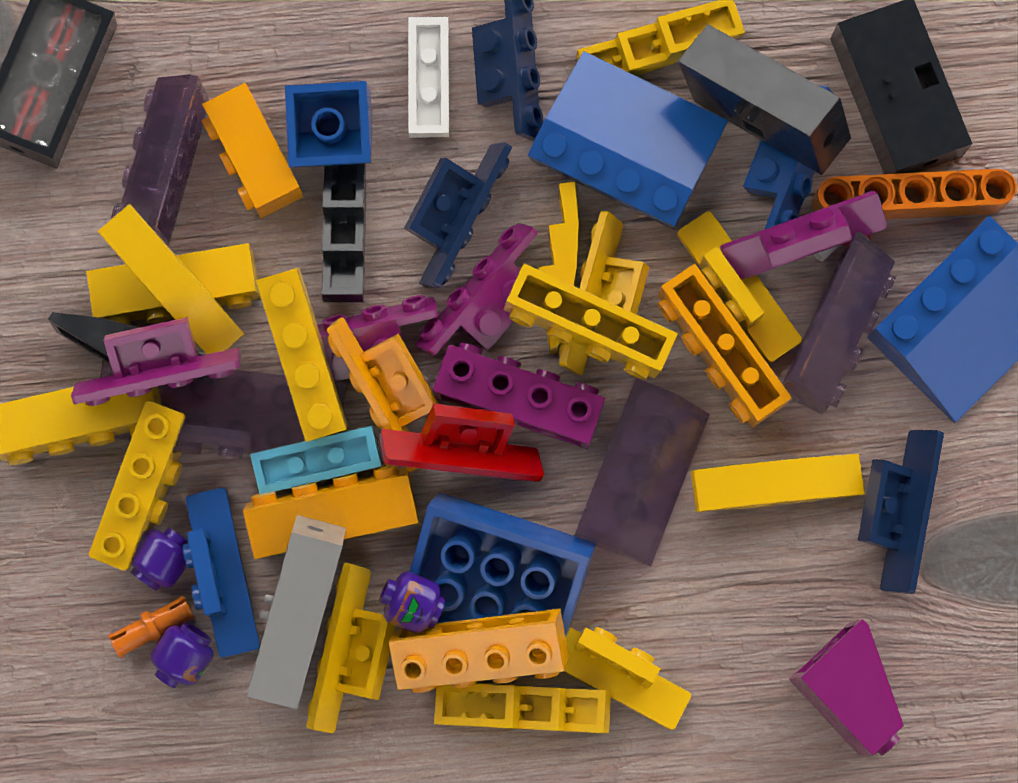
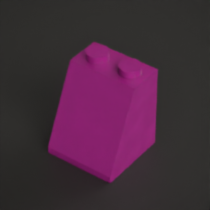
(852, 690)

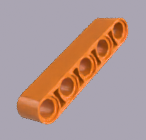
(932, 189)

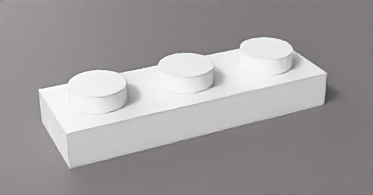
(428, 77)

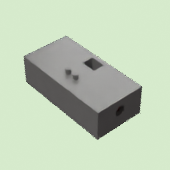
(296, 612)

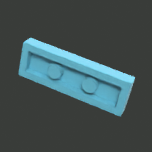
(316, 459)

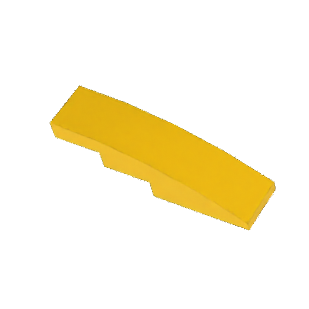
(666, 39)
(563, 244)
(170, 280)
(777, 482)
(523, 707)

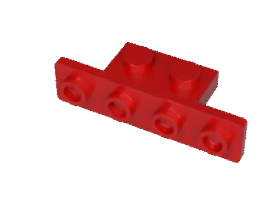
(463, 443)

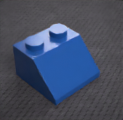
(329, 124)

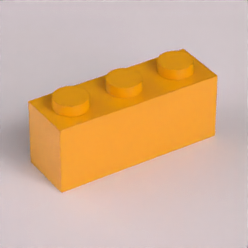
(251, 151)

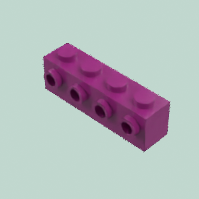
(533, 399)

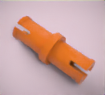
(151, 626)

